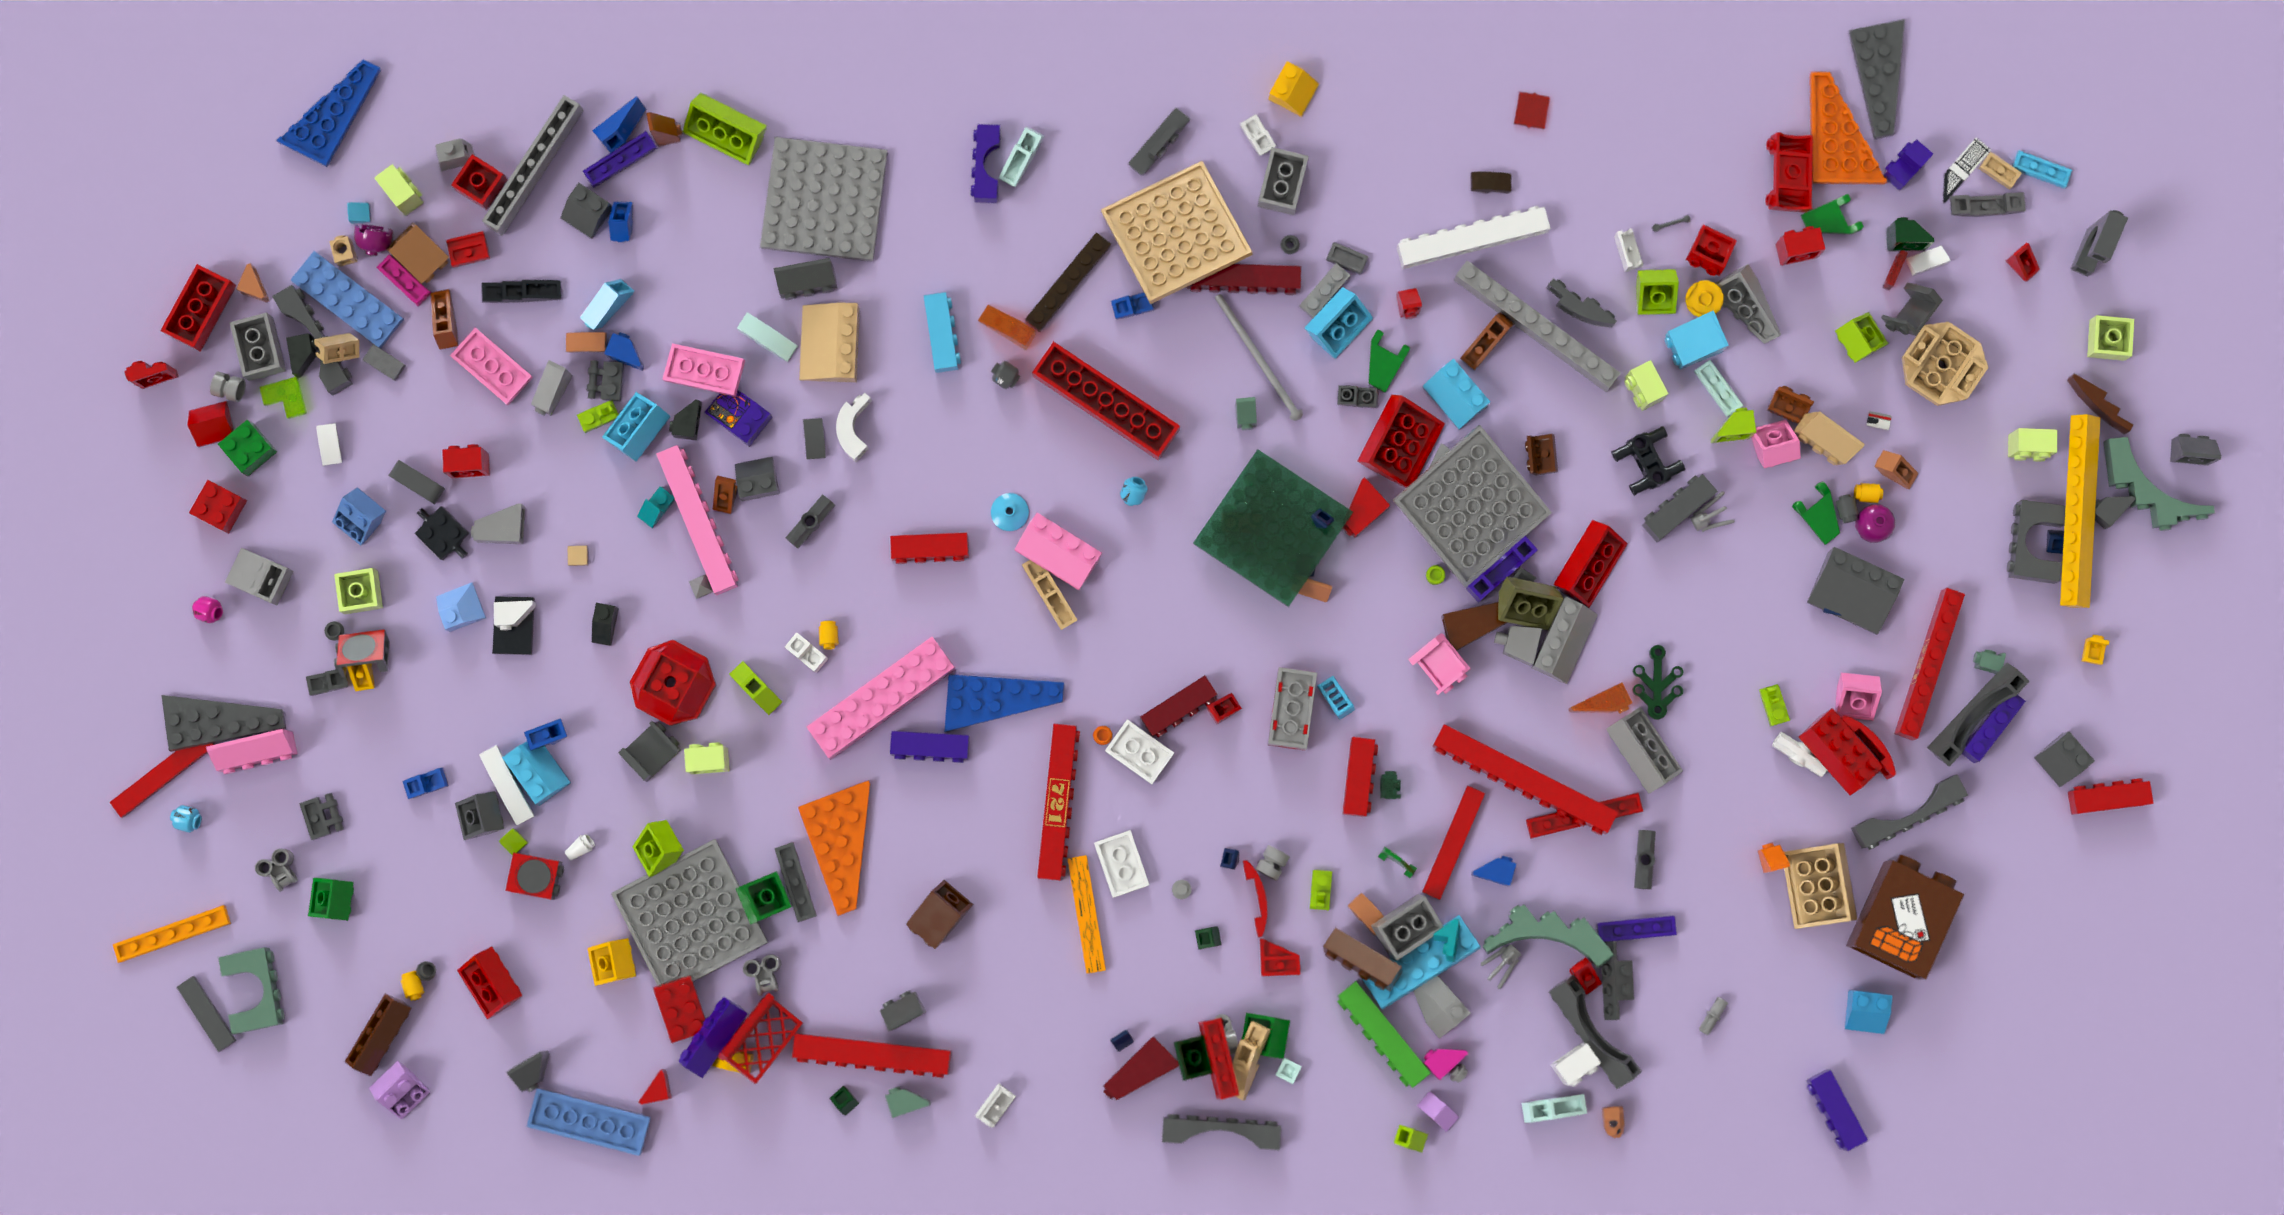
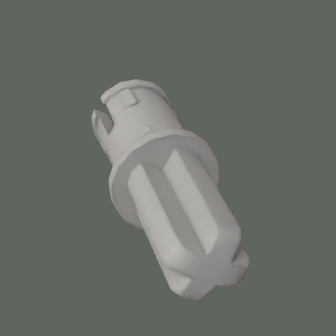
(1713, 1016)

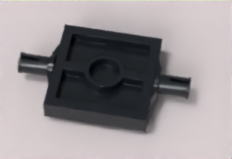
(441, 533)

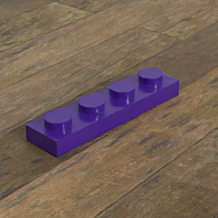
(619, 159)
(1637, 928)

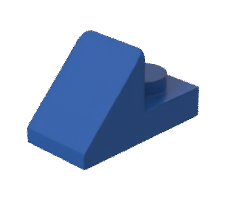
(546, 734)

